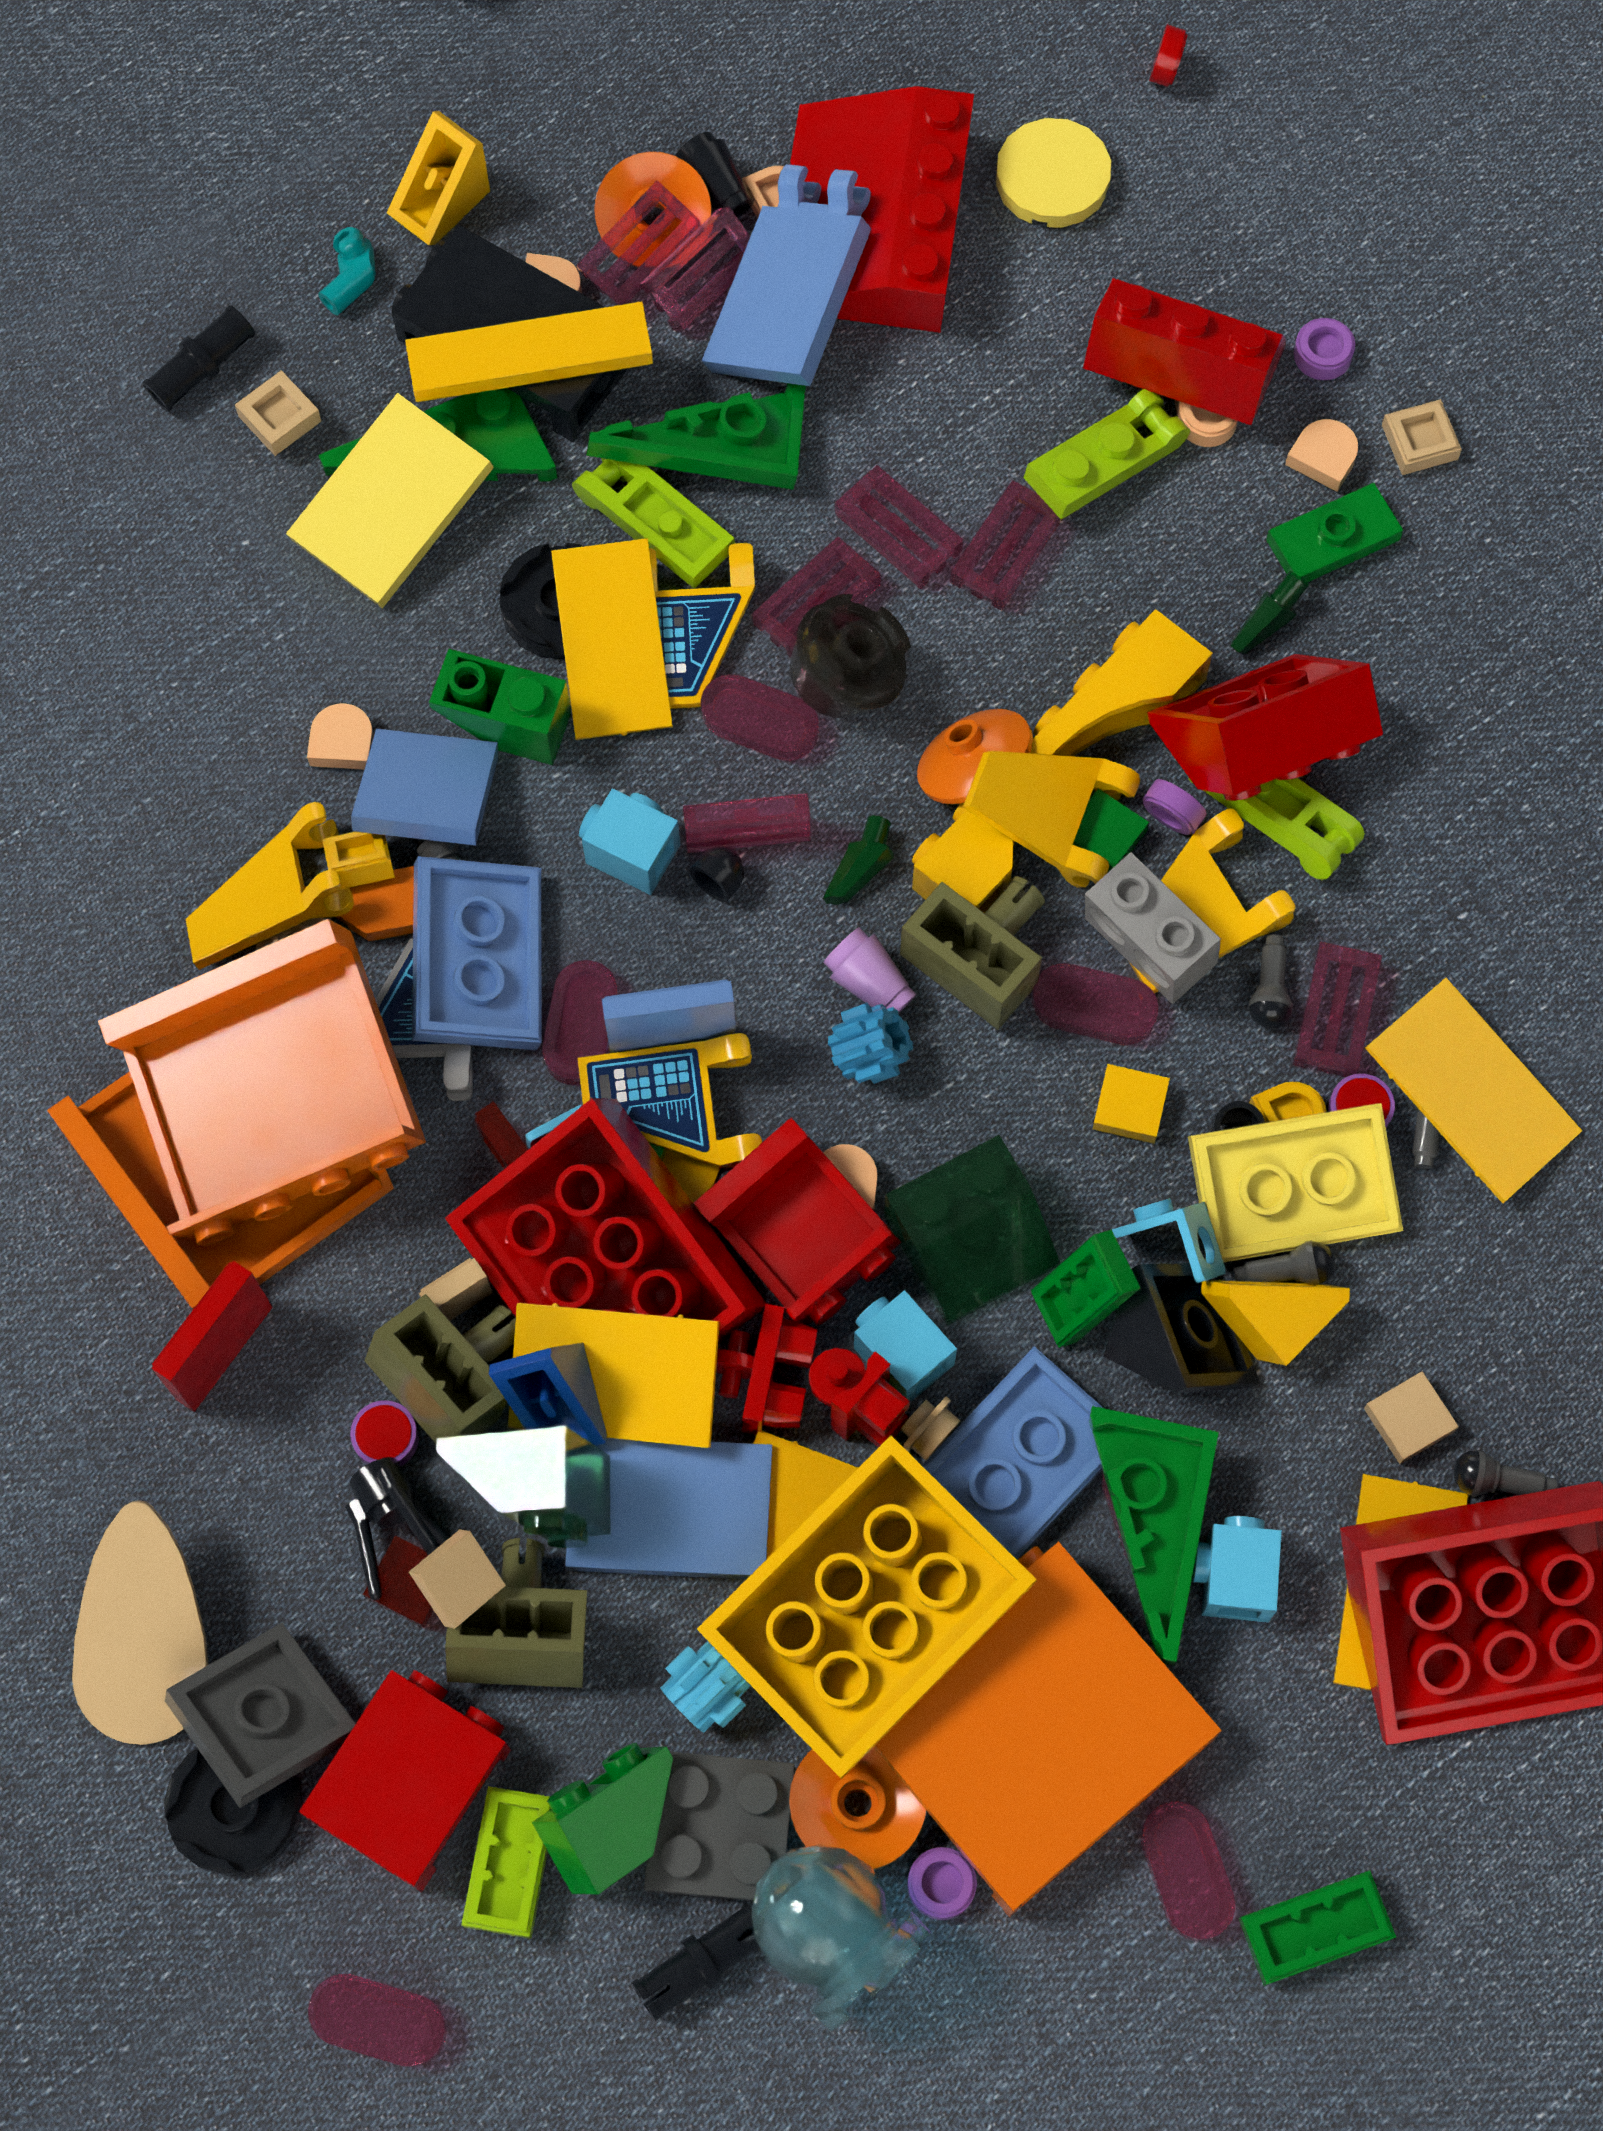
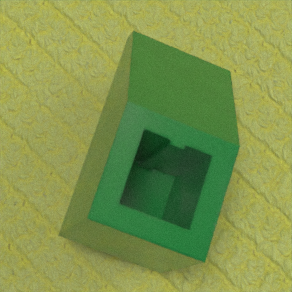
(503, 705)
(609, 1824)

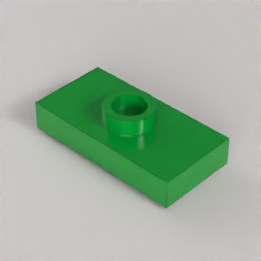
(1335, 534)
(1085, 1288)
(1317, 1928)

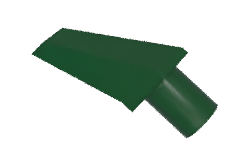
(1270, 613)
(861, 861)

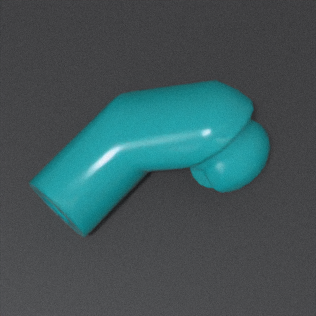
(356, 270)

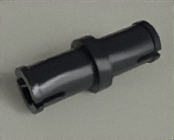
(199, 358)
(697, 1963)

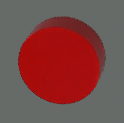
(1168, 56)

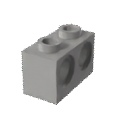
(1152, 928)

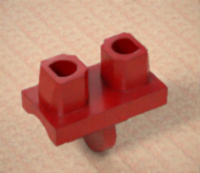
(778, 1342)
(858, 1396)

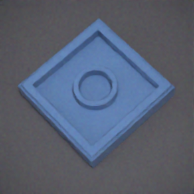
(425, 787)
(669, 1016)

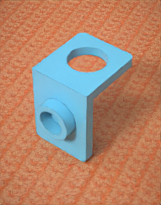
(1190, 1221)

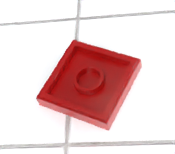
(212, 1335)

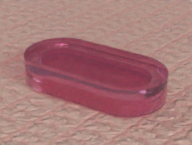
(759, 717)
(1095, 1004)
(577, 1019)
(1187, 1871)
(377, 2020)

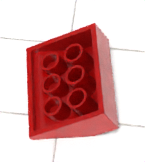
(912, 159)
(602, 1228)
(1480, 1611)

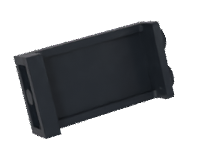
(481, 285)

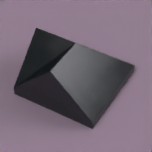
(1177, 1335)

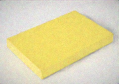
(390, 500)
(1297, 1181)

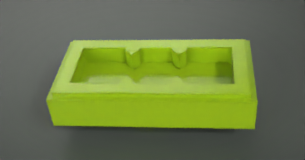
(507, 1865)

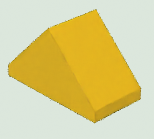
(441, 180)
(1275, 1317)

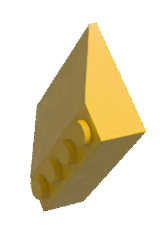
(866, 1606)

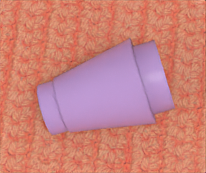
(869, 972)

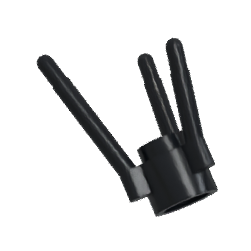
(388, 1499)

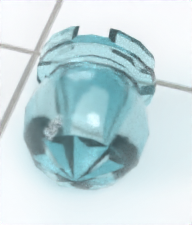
(829, 1927)

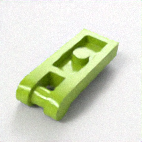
(1105, 454)
(654, 510)
(1287, 811)

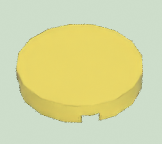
(1053, 172)

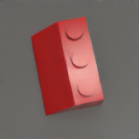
(1183, 351)
(1270, 723)

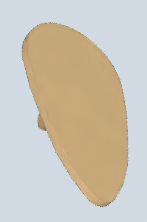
(136, 1629)

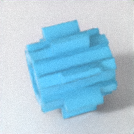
(705, 1687)

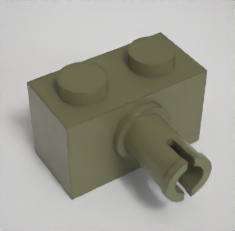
(974, 950)
(441, 1372)
(522, 1631)

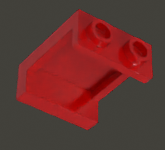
(799, 1224)
(406, 1776)

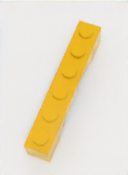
(1146, 671)

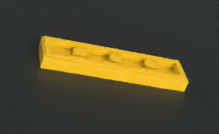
(529, 351)

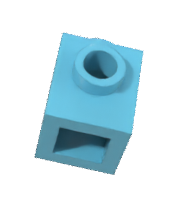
(630, 839)
(907, 1340)
(1239, 1570)

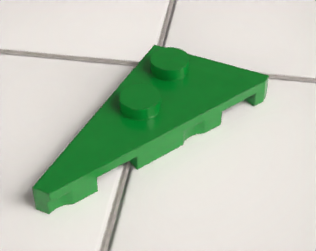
(491, 424)
(726, 440)
(1159, 1496)

